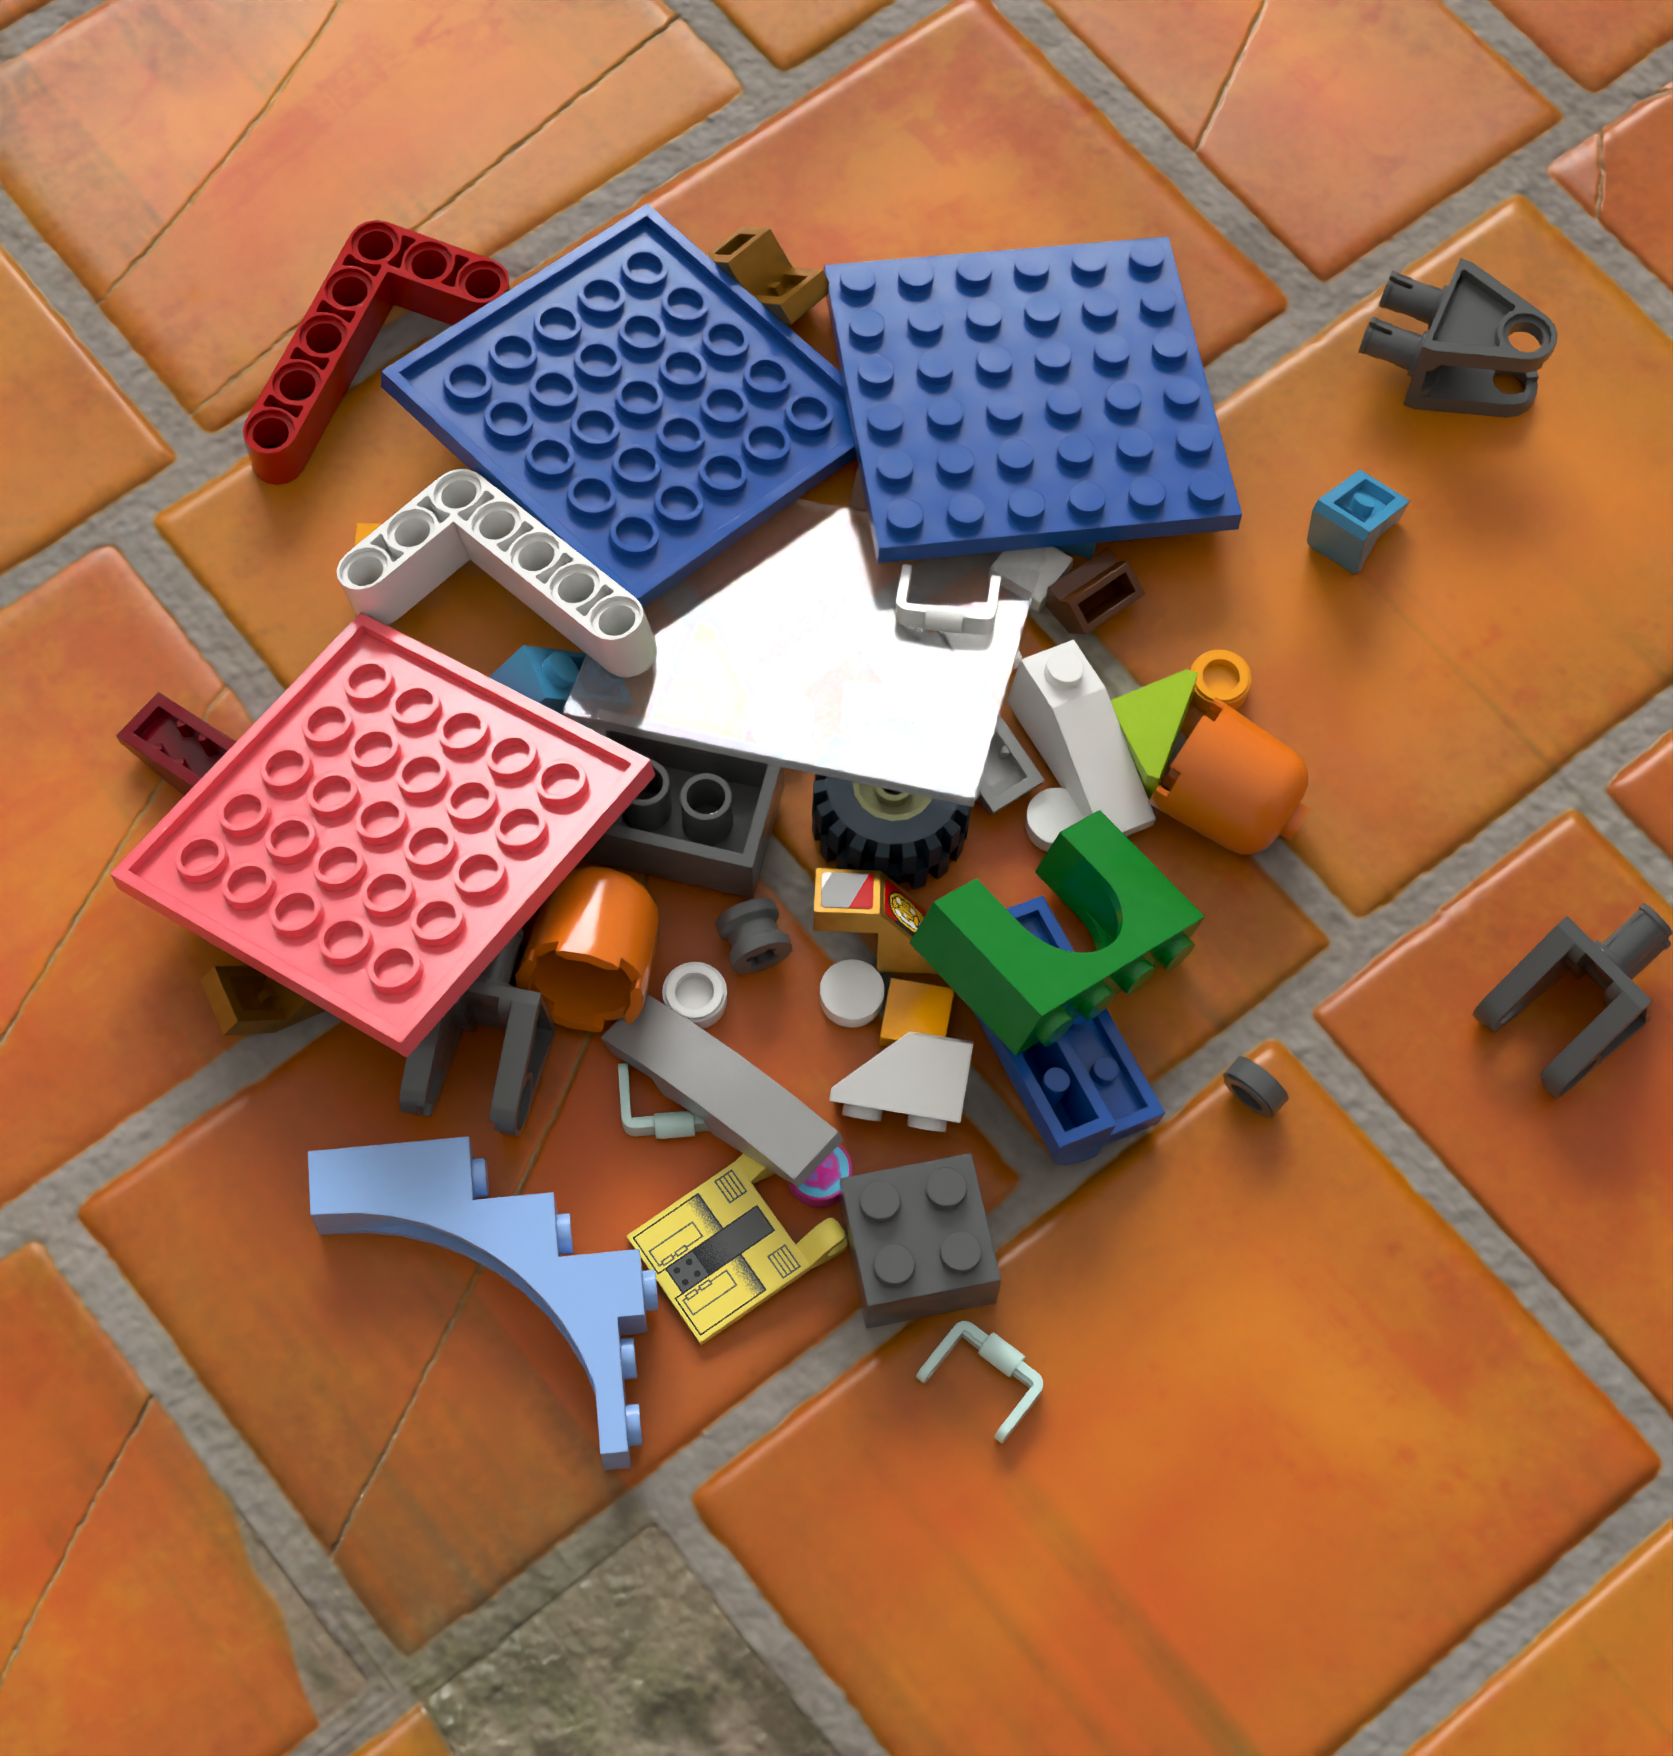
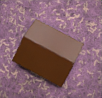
(1093, 593)

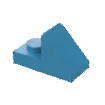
(1352, 519)

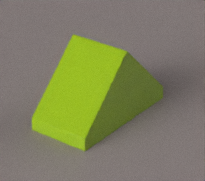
(1152, 723)

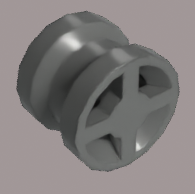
(753, 935)

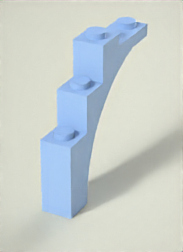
(431, 1196)

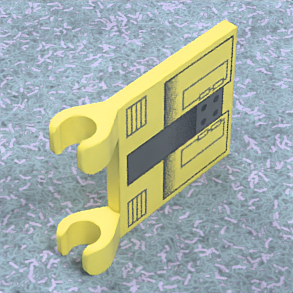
(727, 1251)

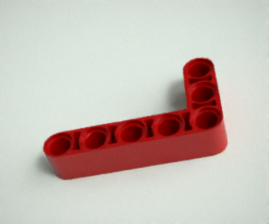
(351, 330)

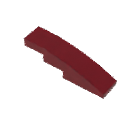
(174, 742)

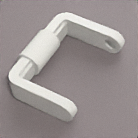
(945, 618)

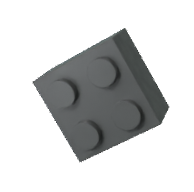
(919, 1240)

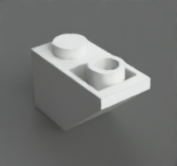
(913, 1077)

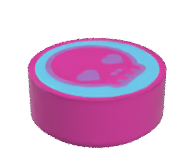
(823, 1185)

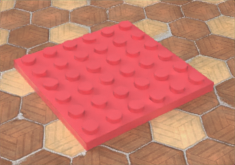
(384, 831)

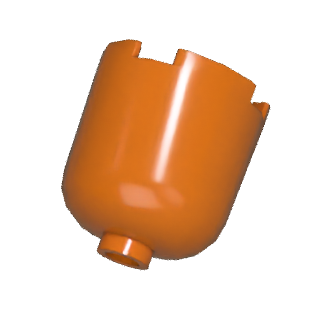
(1235, 783)
(592, 949)

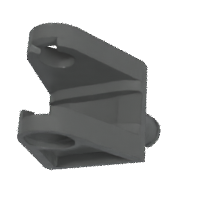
(1465, 342)
(1611, 967)
(495, 1004)

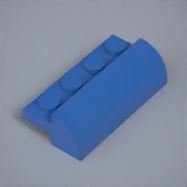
(1085, 1083)

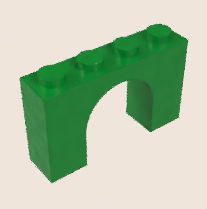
(1038, 990)

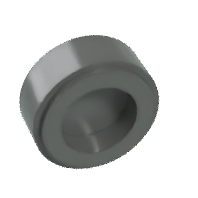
(1255, 1087)

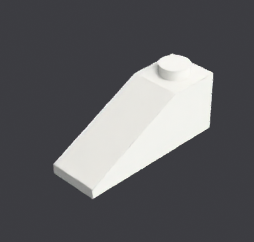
(1079, 735)

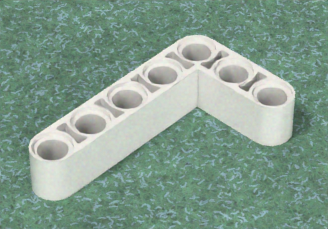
(472, 520)

